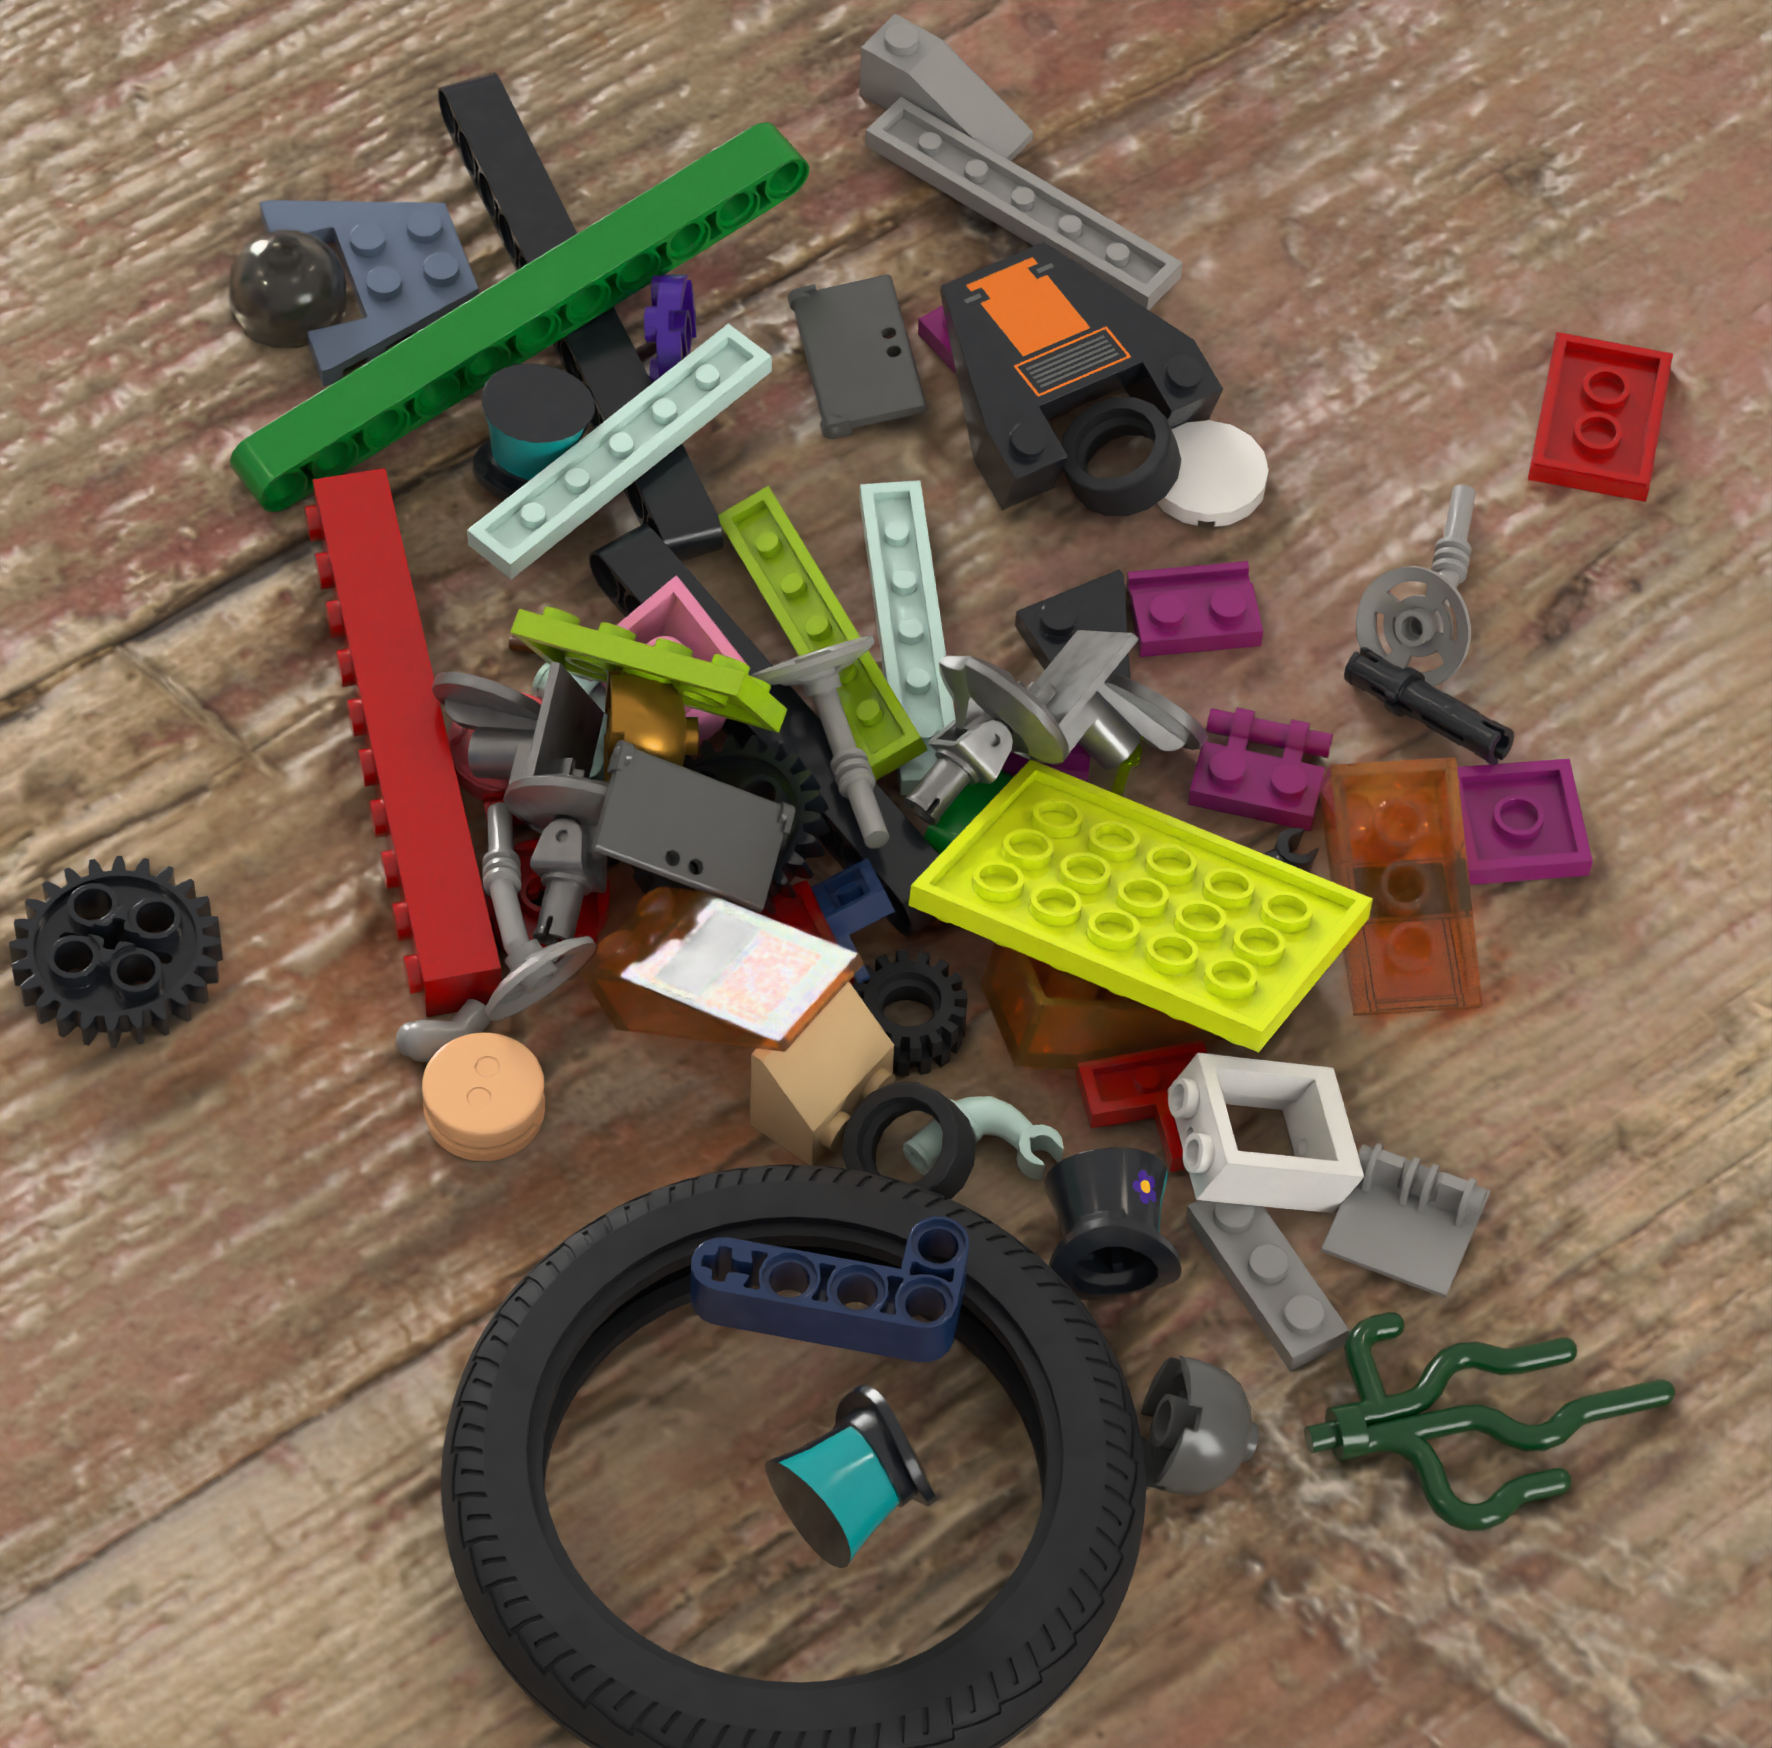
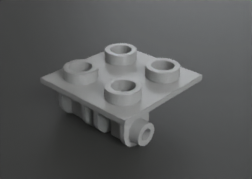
(1406, 1220)

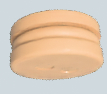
(483, 1096)

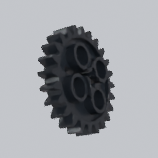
(776, 778)
(116, 951)

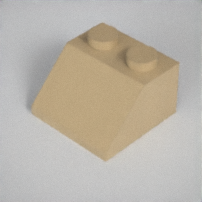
(815, 1085)

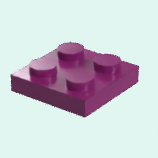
(1523, 822)

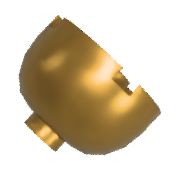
(649, 717)

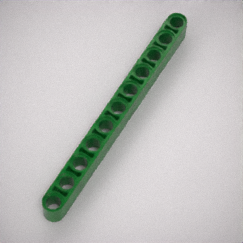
(519, 316)

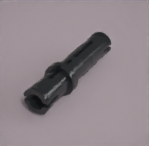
(1409, 694)

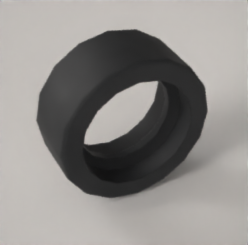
(1132, 491)
(894, 1100)

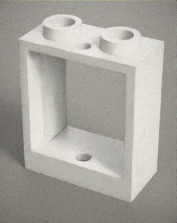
(1323, 1145)

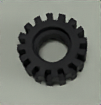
(925, 985)

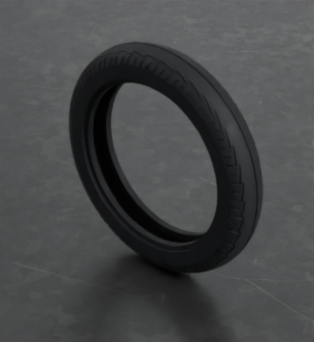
(635, 1267)

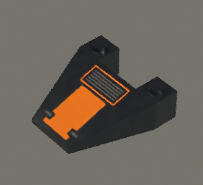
(1047, 339)

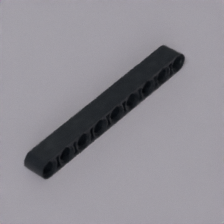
(640, 565)

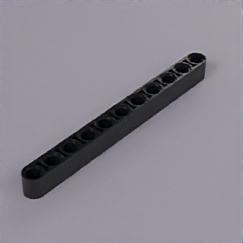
(599, 352)

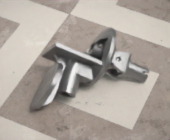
(1067, 705)
(548, 764)

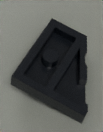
(1088, 607)

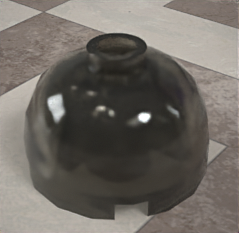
(286, 287)

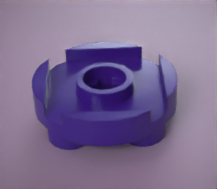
(670, 321)

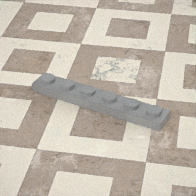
(1021, 201)

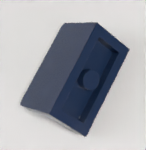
(851, 903)

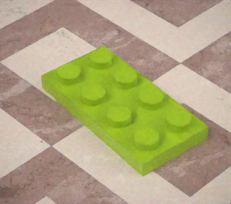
(711, 687)

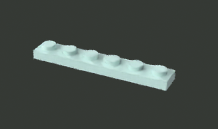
(619, 451)
(907, 612)

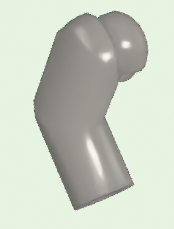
(425, 1037)

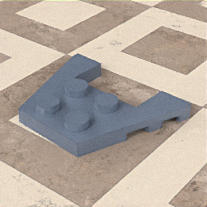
(398, 262)

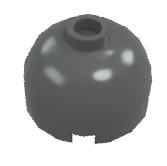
(1197, 1427)

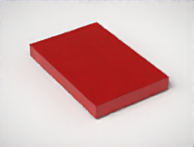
(1600, 417)

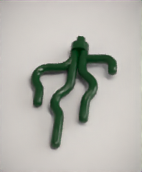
(1397, 1425)

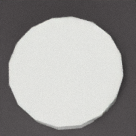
(1218, 476)

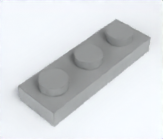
(1269, 1279)

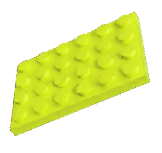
(1142, 904)

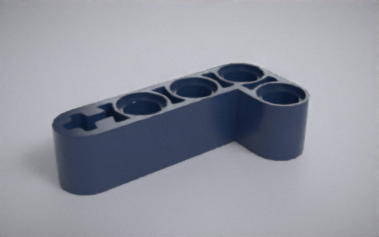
(728, 1267)

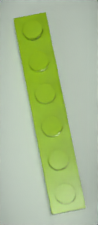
(816, 621)

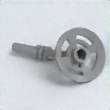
(1425, 621)
(849, 764)
(531, 965)

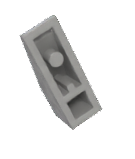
(928, 73)

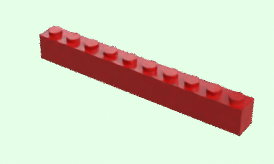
(405, 742)

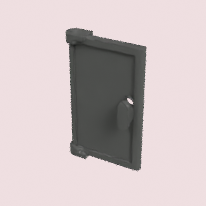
(851, 364)
(695, 818)

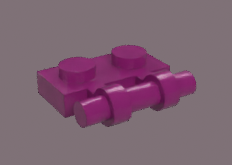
(1257, 783)

